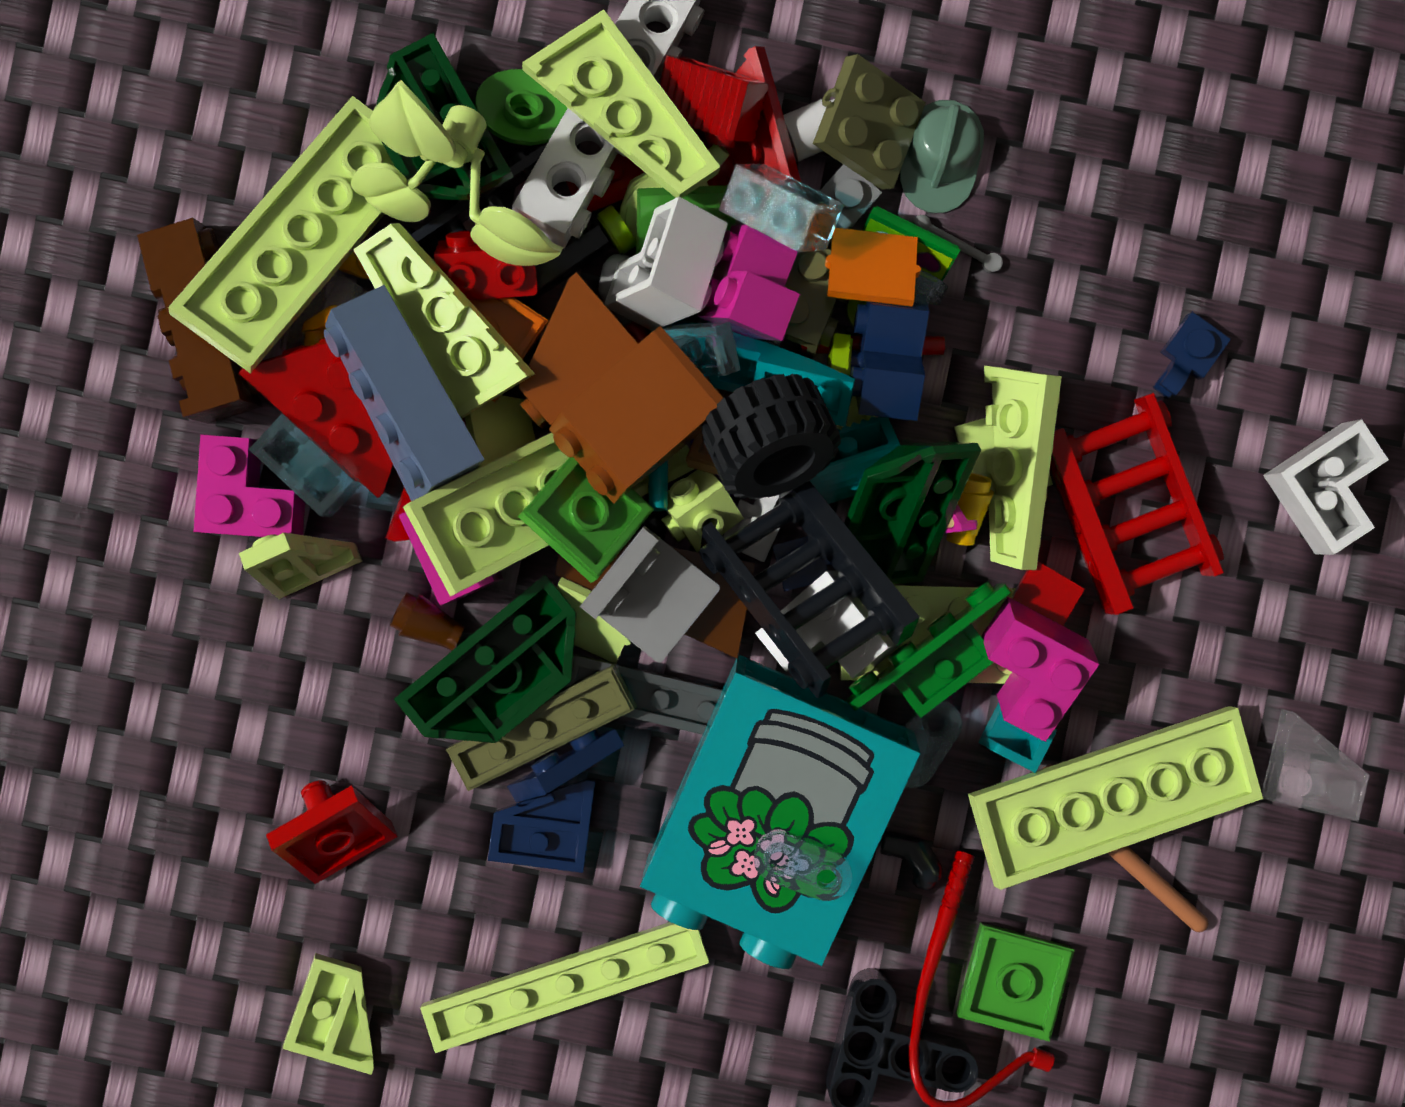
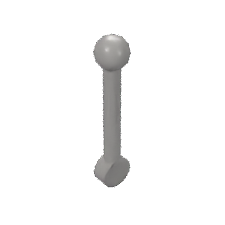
(990, 262)

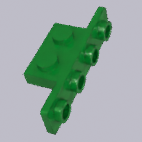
(940, 662)

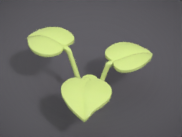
(414, 131)

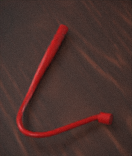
(945, 919)

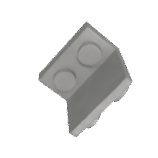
(651, 595)

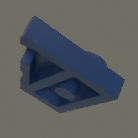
(556, 770)
(545, 829)

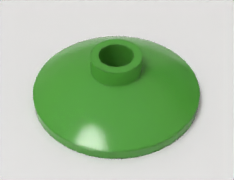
(518, 108)

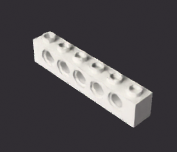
(562, 161)

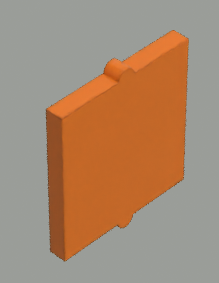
(872, 267)

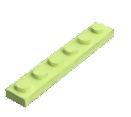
(562, 984)

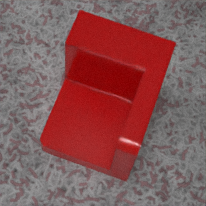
(1048, 593)

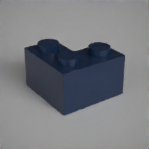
(889, 358)

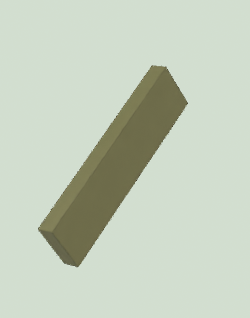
(555, 723)

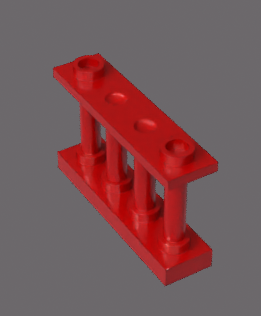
(1099, 540)

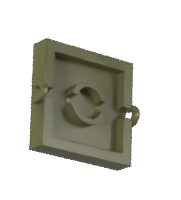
(868, 122)

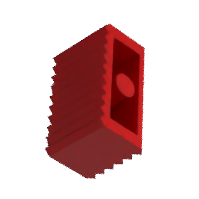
(714, 99)

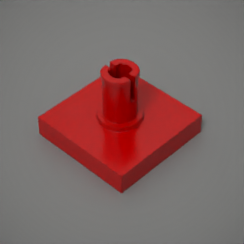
(331, 831)

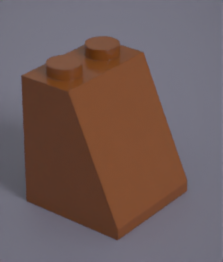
(573, 352)
(635, 415)

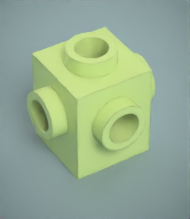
(696, 503)

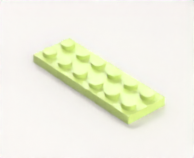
(286, 244)
(474, 520)
(1115, 797)

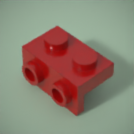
(480, 274)

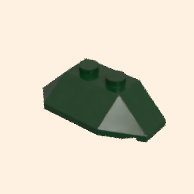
(434, 81)
(908, 505)
(498, 671)

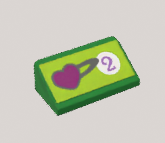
(933, 252)

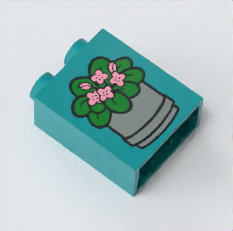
(766, 765)

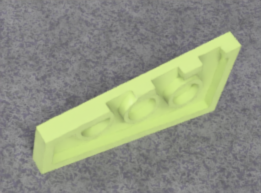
(619, 98)
(454, 336)
(1020, 466)

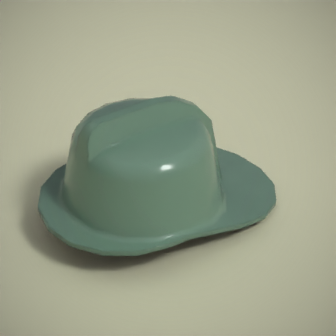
(942, 157)

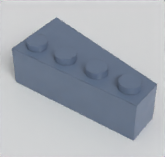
(401, 393)

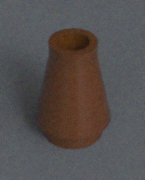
(425, 622)

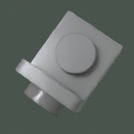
(853, 192)

